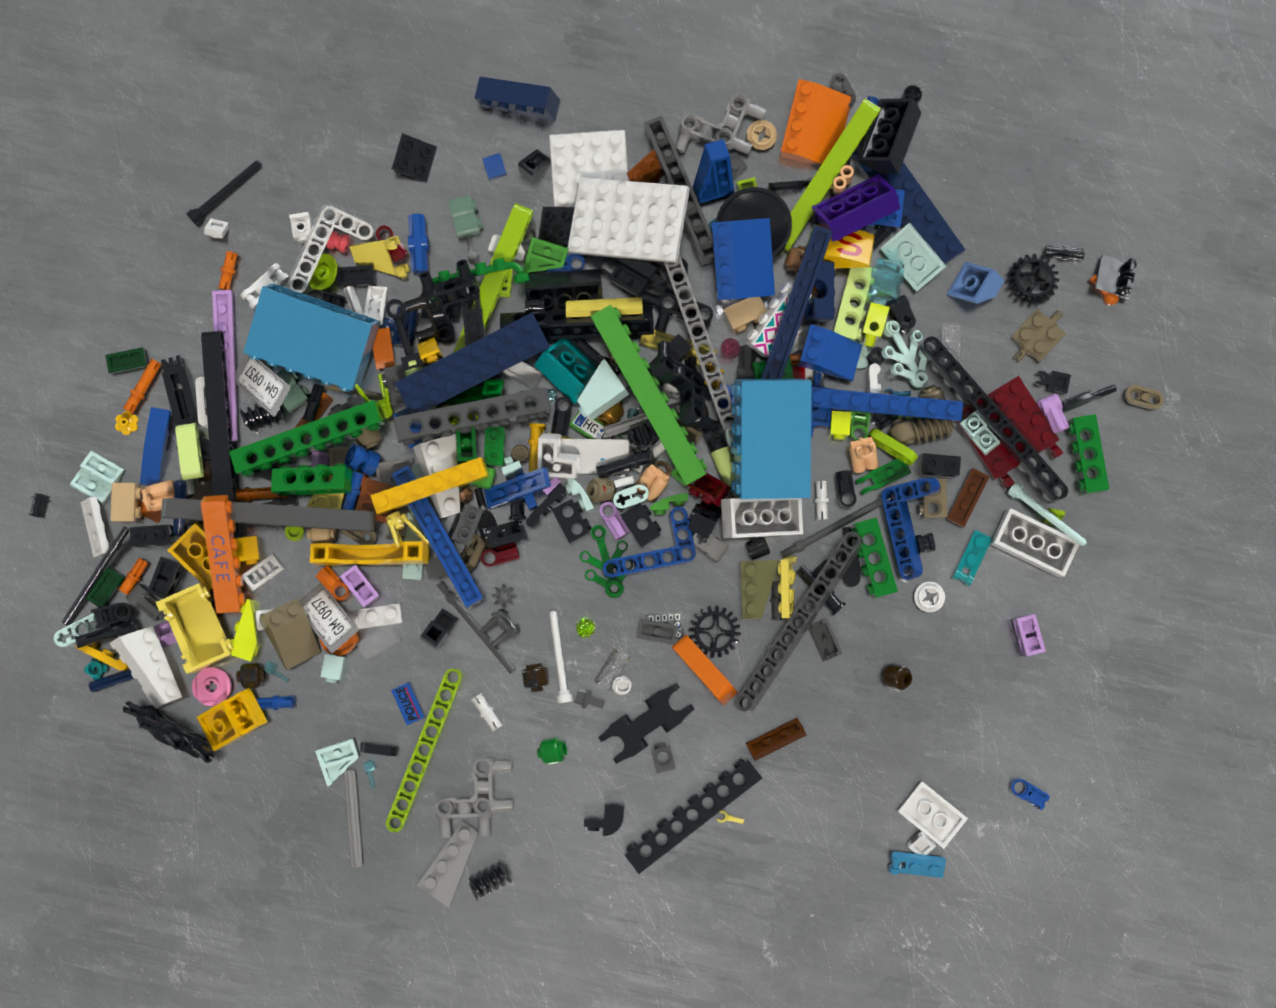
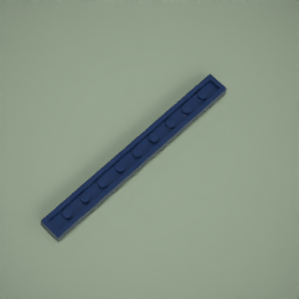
(796, 303)

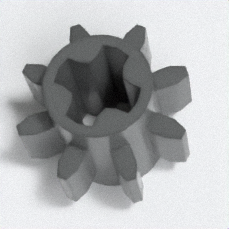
(497, 595)

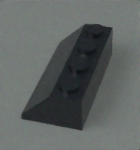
(890, 135)
(564, 286)

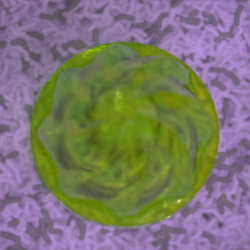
(585, 628)

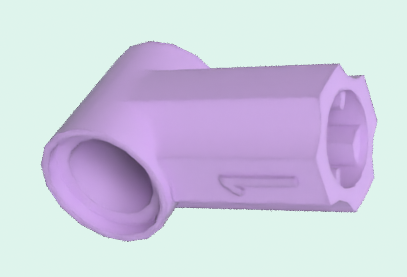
(1052, 409)
(614, 522)

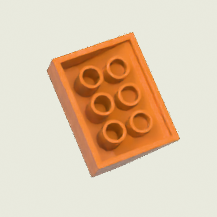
(814, 123)

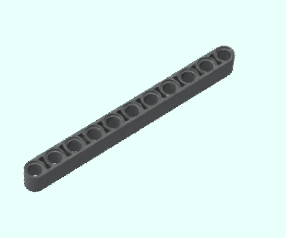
(276, 515)
(790, 626)

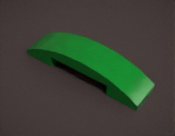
(491, 389)

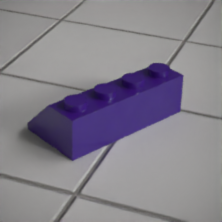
(857, 207)

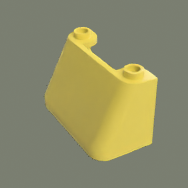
(196, 627)

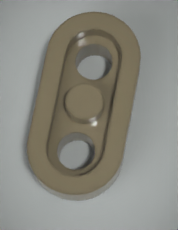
(1143, 397)
(358, 536)
(472, 553)

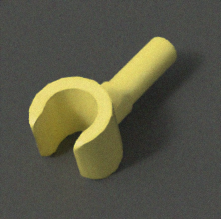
(730, 818)

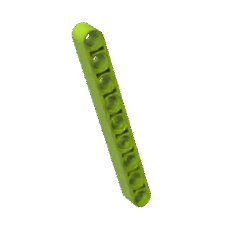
(831, 167)
(506, 248)
(417, 757)

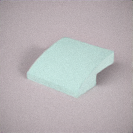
(96, 477)

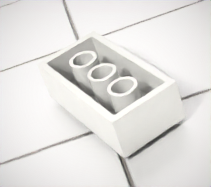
(761, 517)
(1035, 543)

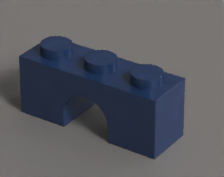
(822, 308)

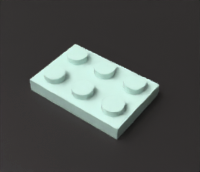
(918, 257)

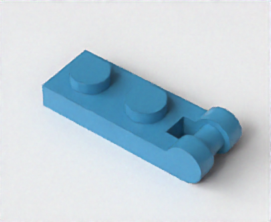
(917, 864)

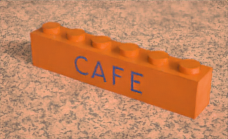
(222, 553)

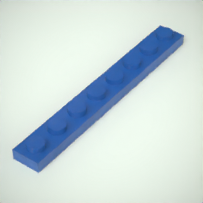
(886, 404)
(441, 543)

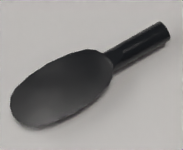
(789, 185)
(1084, 398)
(487, 519)
(853, 573)

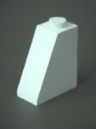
(601, 392)

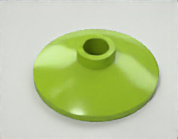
(324, 273)

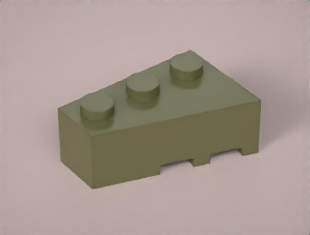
(755, 586)

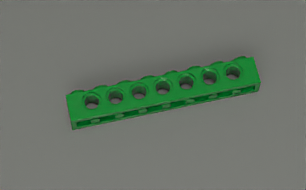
(241, 456)

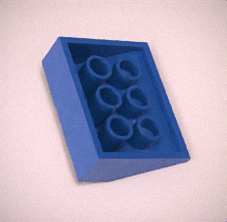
(743, 259)

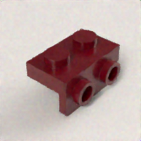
(709, 489)

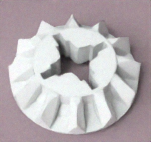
(938, 599)

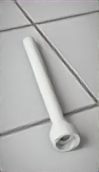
(564, 694)

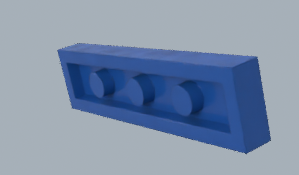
(517, 488)

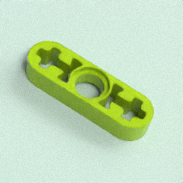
(893, 447)

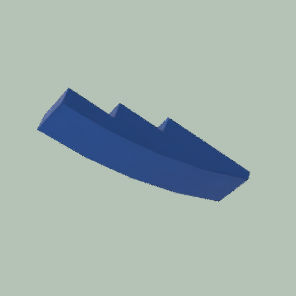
(155, 446)

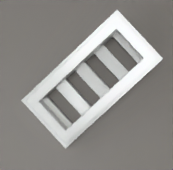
(259, 583)

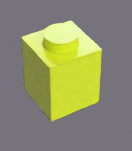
(840, 425)

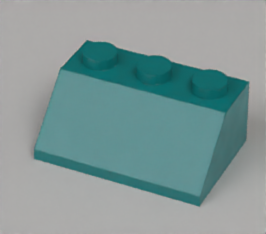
(566, 368)

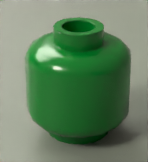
(552, 751)

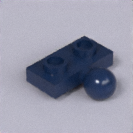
(409, 322)

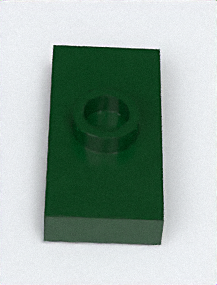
(126, 360)
(105, 587)

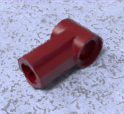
(396, 254)
(502, 555)

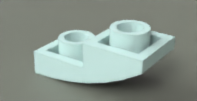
(979, 433)
(574, 487)

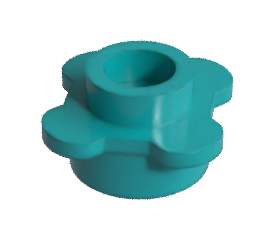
(89, 669)

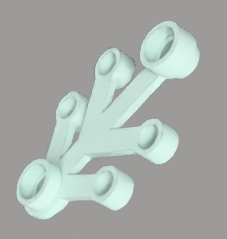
(907, 355)

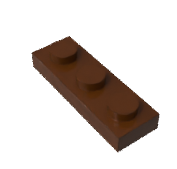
(967, 497)
(776, 739)

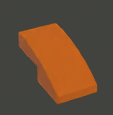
(383, 349)

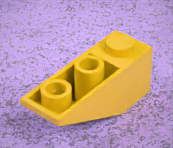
(429, 351)

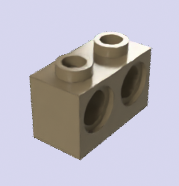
(938, 499)

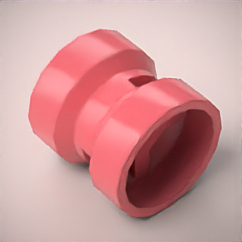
(338, 241)

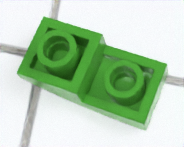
(662, 506)

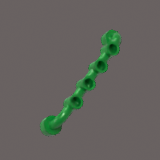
(481, 269)

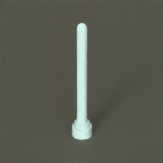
(1018, 492)

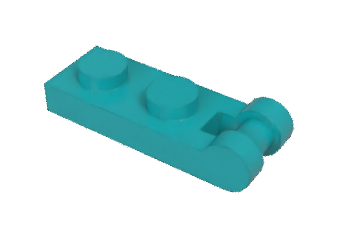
(972, 557)

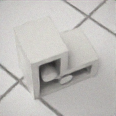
(557, 463)

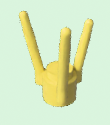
(395, 522)

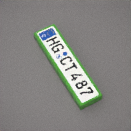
(594, 430)

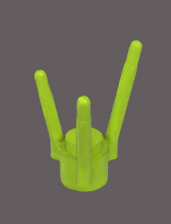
(384, 404)

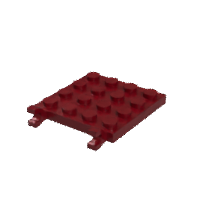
(1029, 420)

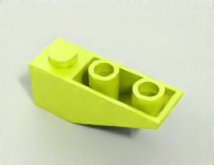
(247, 638)

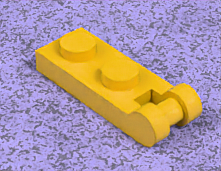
(104, 655)

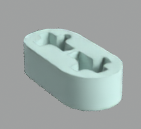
(632, 501)

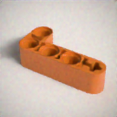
(705, 669)

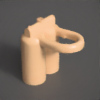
(843, 179)
(863, 455)
(654, 480)
(154, 493)

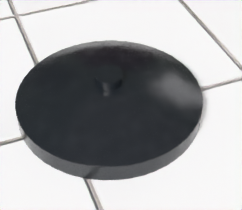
(760, 204)

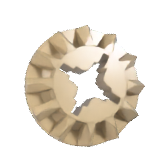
(770, 133)

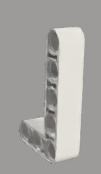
(321, 241)

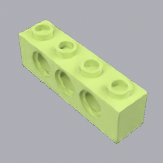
(850, 293)

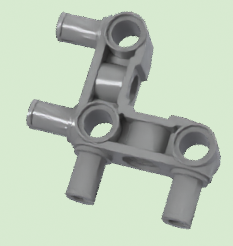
(708, 132)
(469, 806)

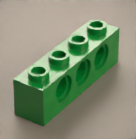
(1093, 444)
(340, 482)
(888, 584)

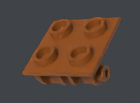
(646, 170)
(365, 502)

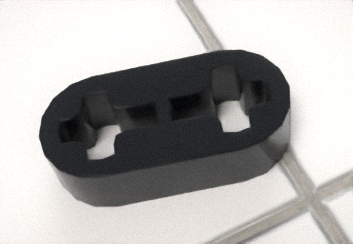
(379, 749)

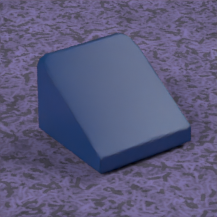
(494, 166)

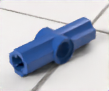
(418, 243)

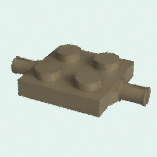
(1038, 335)

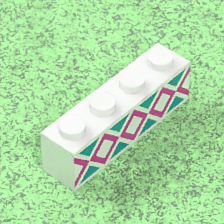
(762, 336)

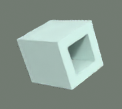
(333, 668)

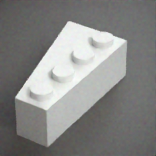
(148, 665)

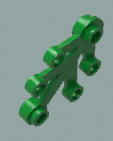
(609, 568)

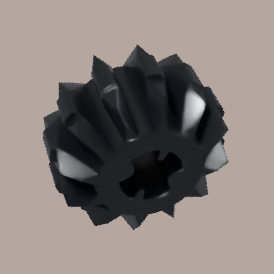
(642, 435)

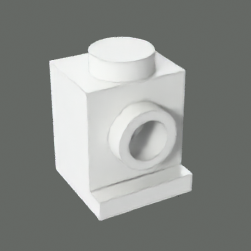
(298, 220)

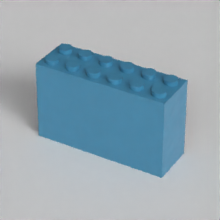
(311, 337)
(771, 438)

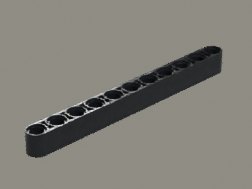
(218, 416)
(995, 428)

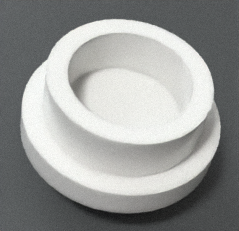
(621, 685)

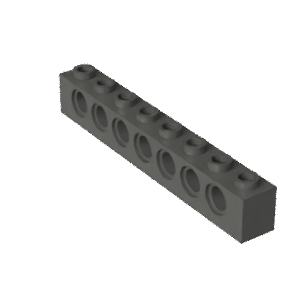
(676, 175)
(538, 397)

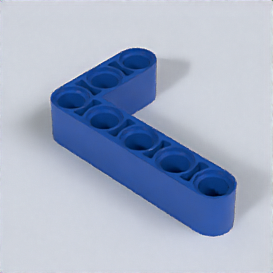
(905, 522)
(656, 555)

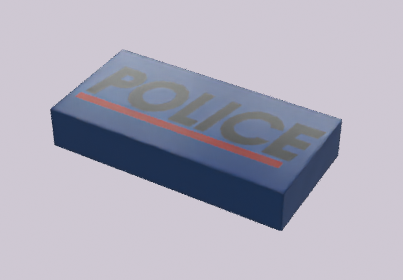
(408, 703)

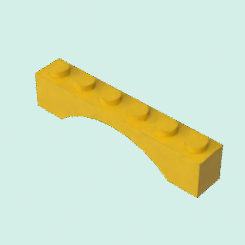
(429, 485)
(383, 554)

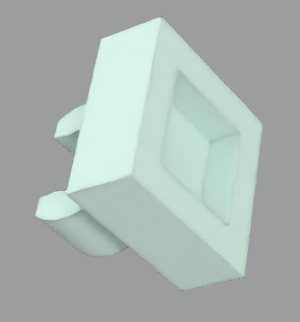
(511, 468)

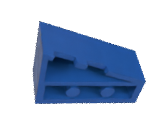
(714, 173)

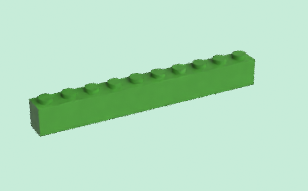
(648, 395)

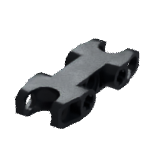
(658, 715)

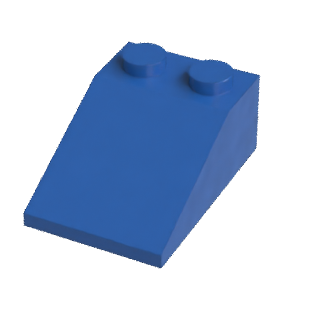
(829, 353)

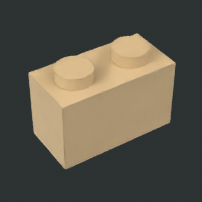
(744, 313)
(125, 502)

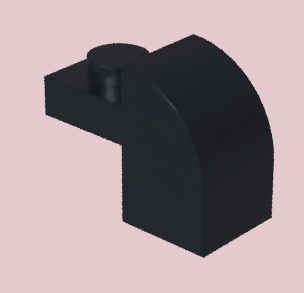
(438, 629)
(612, 819)

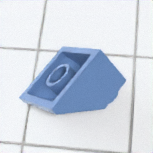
(976, 283)

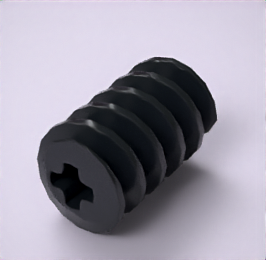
(259, 415)
(489, 881)

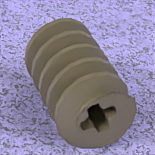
(932, 428)

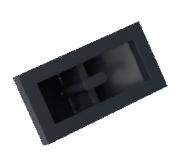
(534, 165)

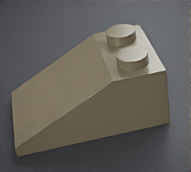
(290, 633)

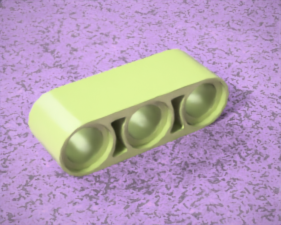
(189, 451)

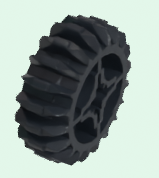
(1026, 278)
(731, 633)

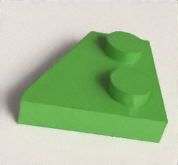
(544, 256)

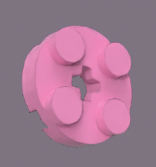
(204, 678)

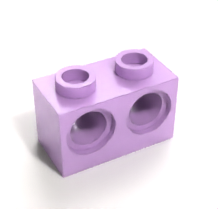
(359, 586)
(1028, 635)

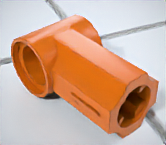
(333, 583)

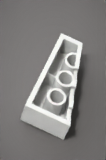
(435, 457)

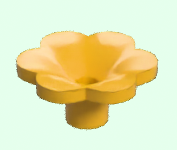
(129, 426)

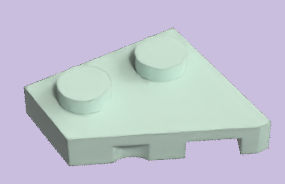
(336, 759)

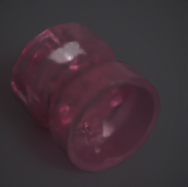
(729, 352)

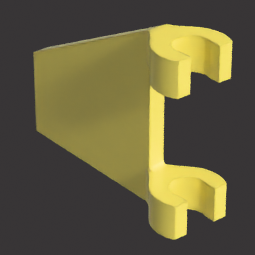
(377, 254)

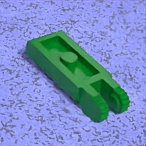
(885, 475)

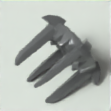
(503, 620)

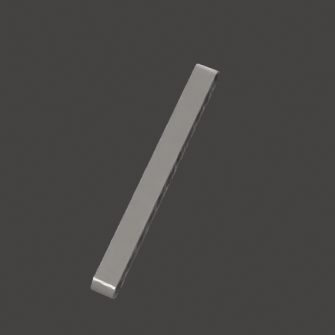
(698, 341)

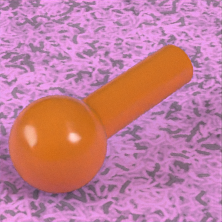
(1109, 298)

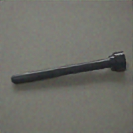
(196, 214)

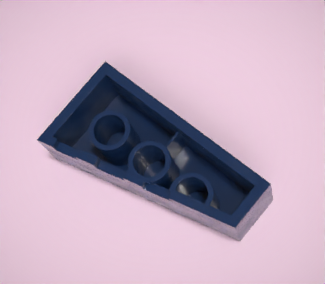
(518, 97)

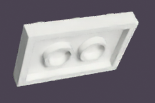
(932, 814)

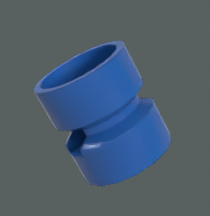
(362, 459)

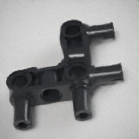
(445, 294)
(674, 311)
(688, 383)
(169, 733)

